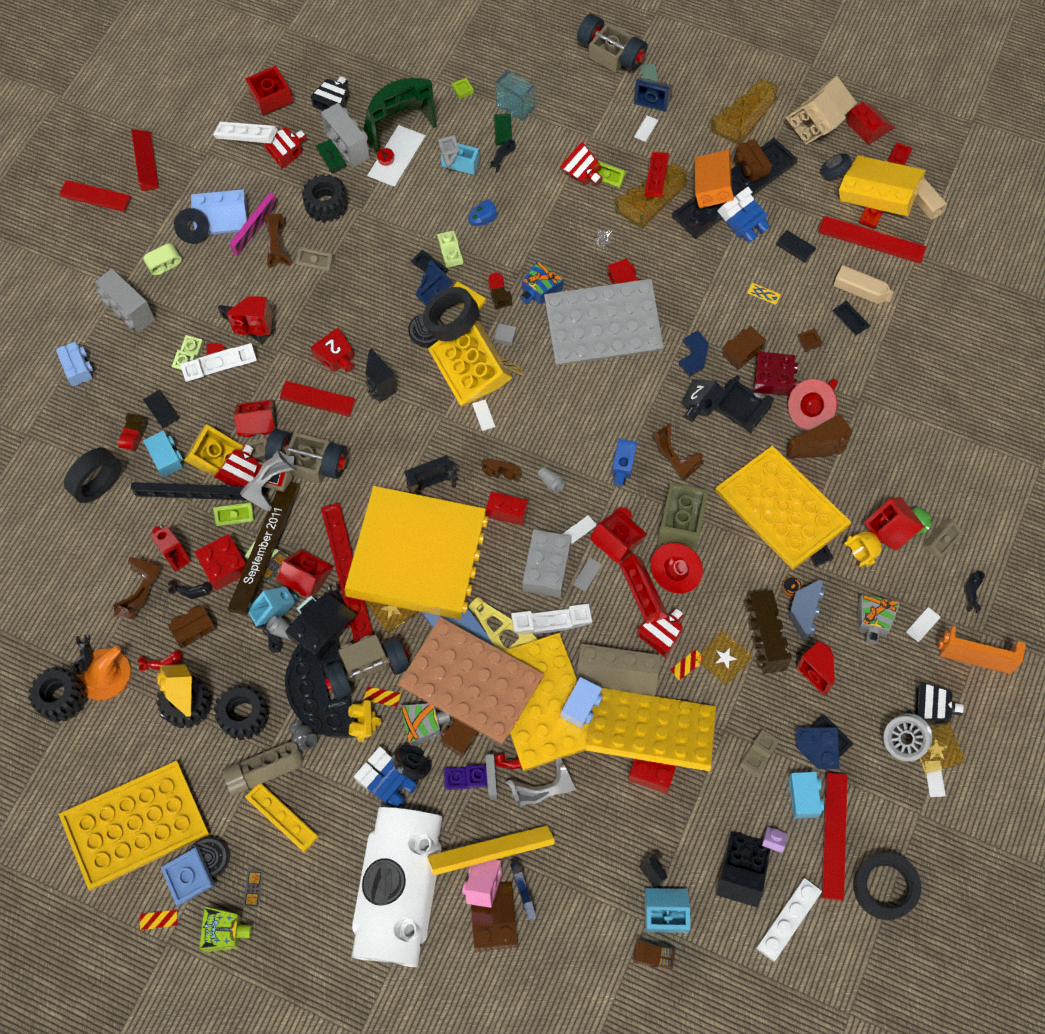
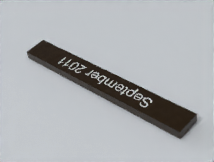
(263, 550)

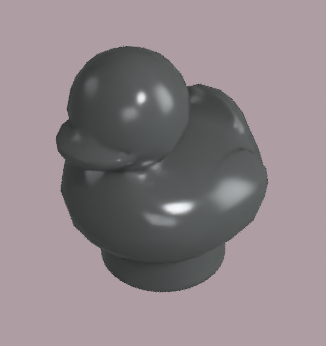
(302, 735)

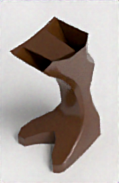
(275, 251)
(683, 467)
(130, 606)

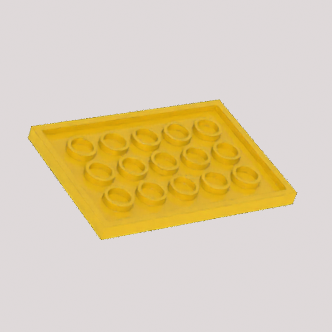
(782, 507)
(653, 729)
(540, 731)
(133, 825)

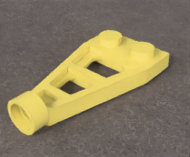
(477, 604)

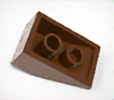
(822, 440)
(495, 926)

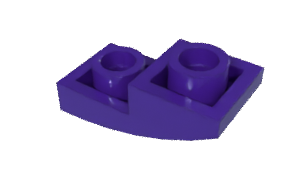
(465, 778)

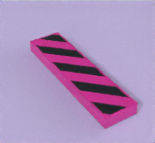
(253, 224)

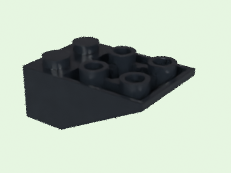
(743, 870)

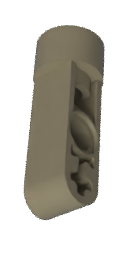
(262, 768)

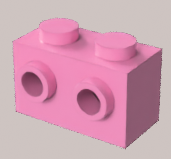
(483, 883)

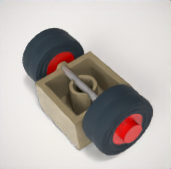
(610, 44)
(311, 455)
(364, 660)

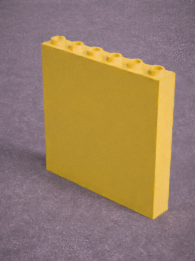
(417, 553)

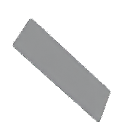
(587, 574)

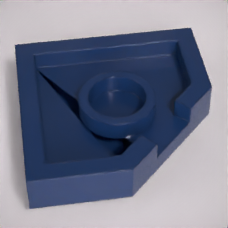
(819, 746)

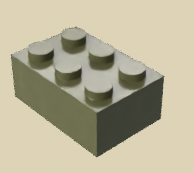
(683, 515)

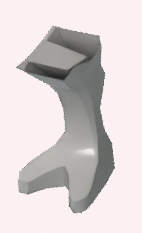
(271, 467)
(531, 795)

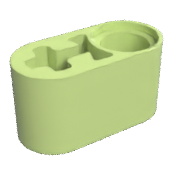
(162, 259)

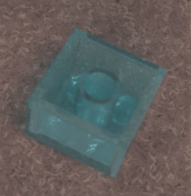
(515, 95)

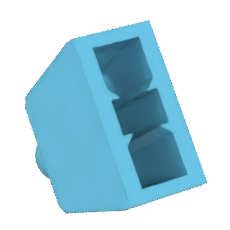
(272, 603)

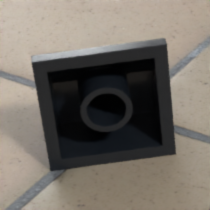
(379, 378)

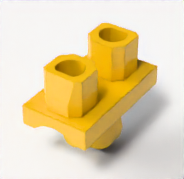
(366, 720)

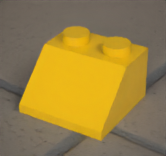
(176, 685)

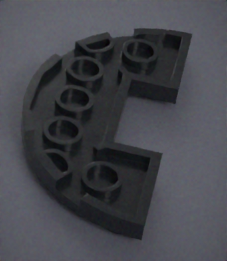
(309, 694)

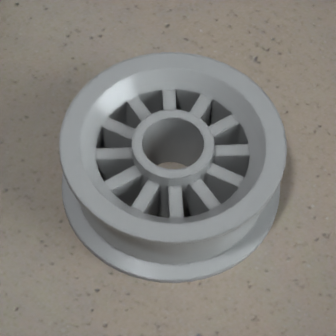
(894, 748)

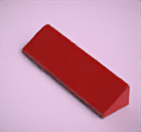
(145, 160)
(643, 589)

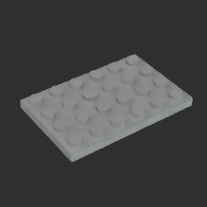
(603, 322)

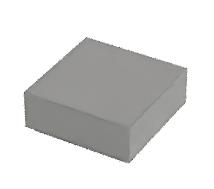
(505, 334)

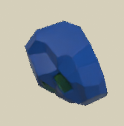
(482, 213)

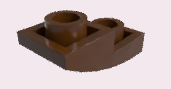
(496, 468)

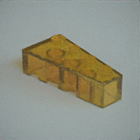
(742, 116)
(643, 209)

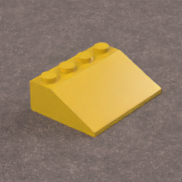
(881, 185)
(470, 365)

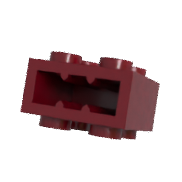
(775, 373)

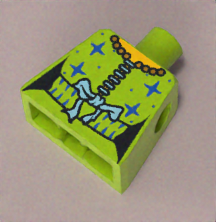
(222, 930)

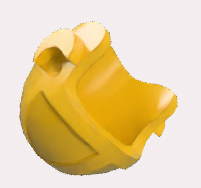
(865, 547)

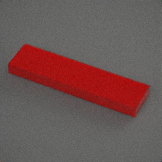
(95, 196)
(317, 398)

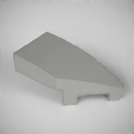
(449, 149)

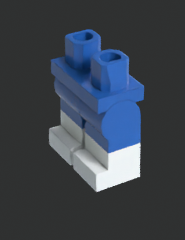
(744, 214)
(386, 787)

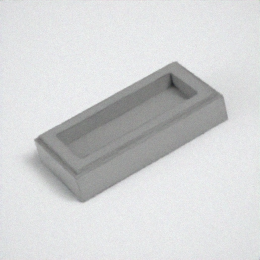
(491, 778)

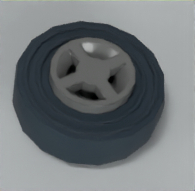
(836, 166)

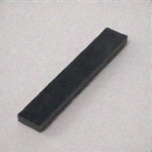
(187, 491)

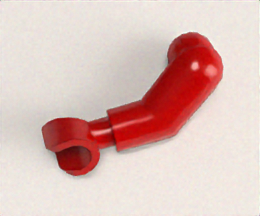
(173, 659)
(501, 762)

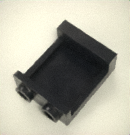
(743, 405)
(430, 474)

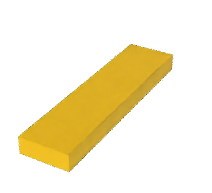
(282, 817)

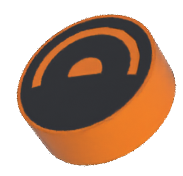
(791, 585)

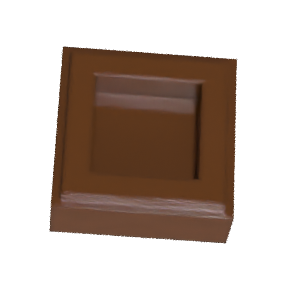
(809, 340)

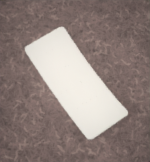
(923, 624)

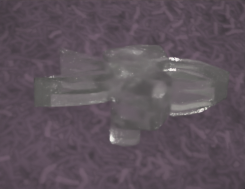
(603, 238)

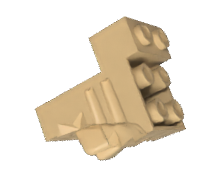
(822, 111)

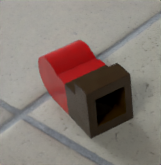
(496, 287)
(132, 432)

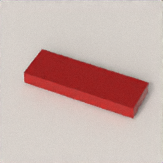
(657, 174)

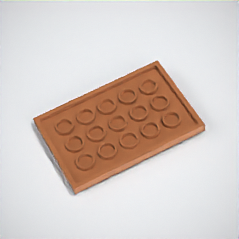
(471, 680)

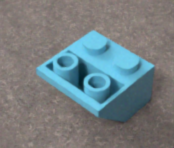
(667, 910)

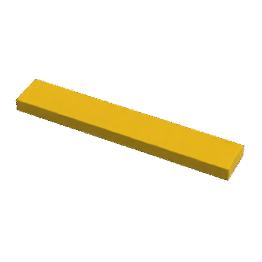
(490, 850)

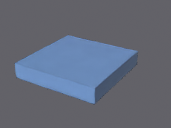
(187, 876)

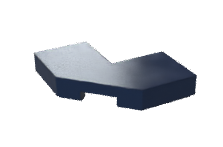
(698, 347)
(525, 897)

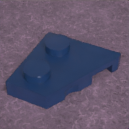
(432, 283)

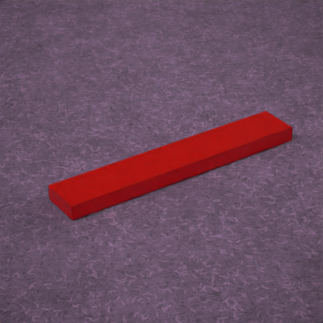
(898, 156)
(872, 239)
(834, 837)

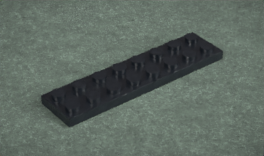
(699, 220)

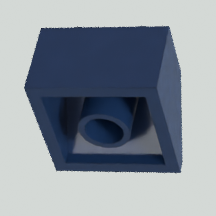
(652, 94)

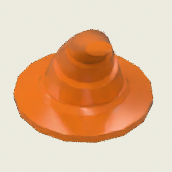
(106, 674)

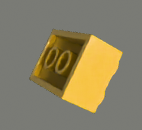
(210, 450)

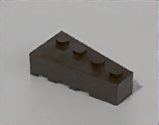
(767, 632)

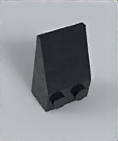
(320, 625)

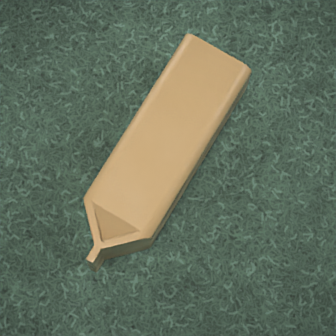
(929, 200)
(863, 285)

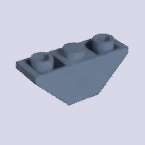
(805, 608)

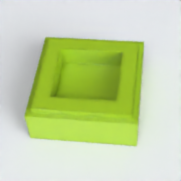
(462, 88)

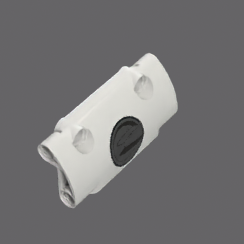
(396, 887)

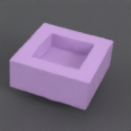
(774, 839)

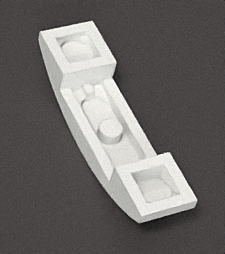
(218, 361)
(551, 621)

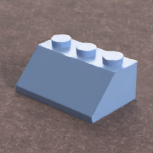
(225, 210)

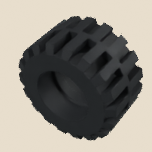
(327, 209)
(231, 700)
(67, 704)
(198, 707)

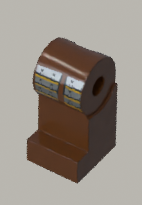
(653, 955)

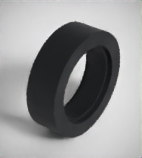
(461, 324)
(84, 467)
(907, 871)

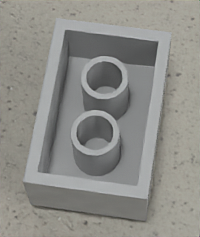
(345, 135)
(124, 301)
(546, 563)

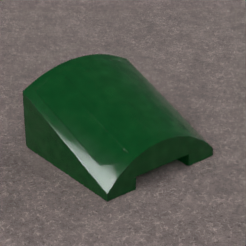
(398, 97)

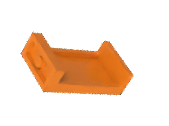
(713, 178)
(981, 654)

